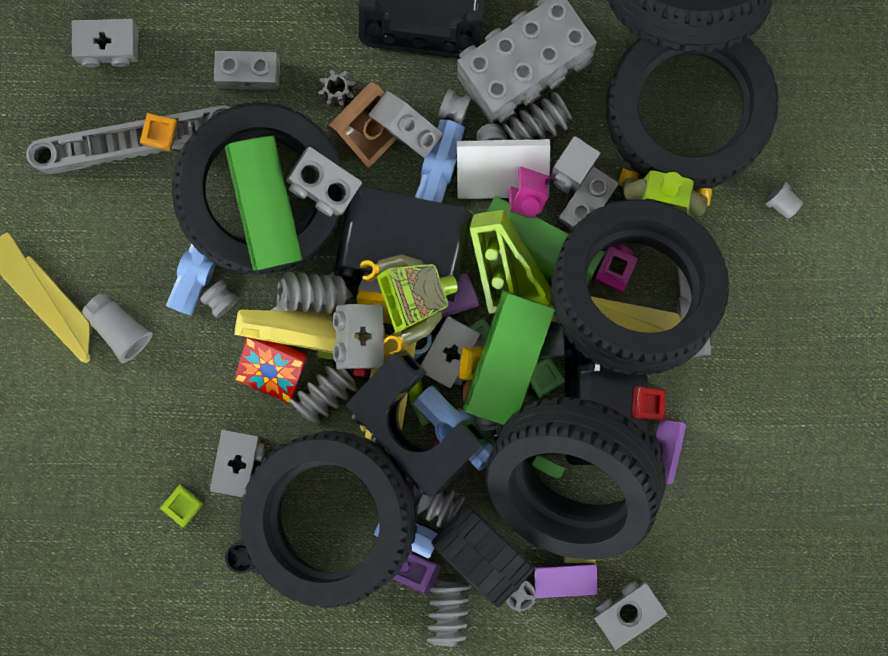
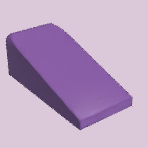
(418, 573)

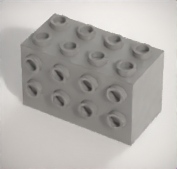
(525, 59)

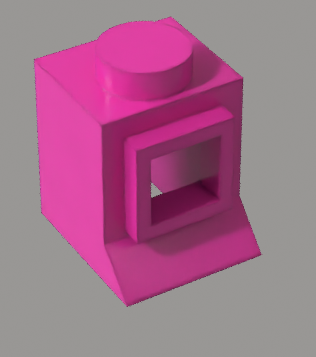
(531, 194)
(611, 278)

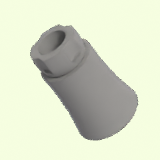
(116, 327)

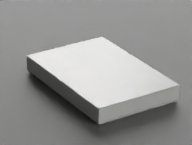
(492, 166)

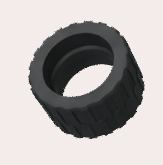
(482, 556)

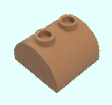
(358, 131)

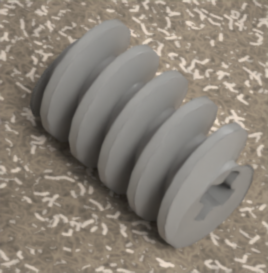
(539, 120)
(310, 290)
(324, 394)
(438, 505)
(448, 613)

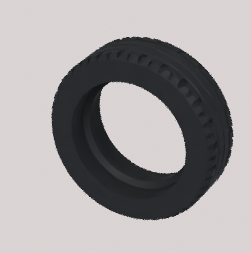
(692, 24)
(206, 143)
(710, 170)
(668, 232)
(592, 434)
(264, 530)

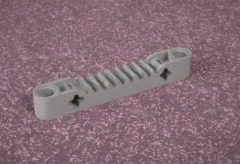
(109, 143)

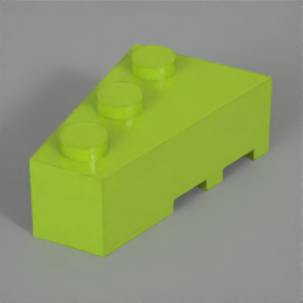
(505, 260)

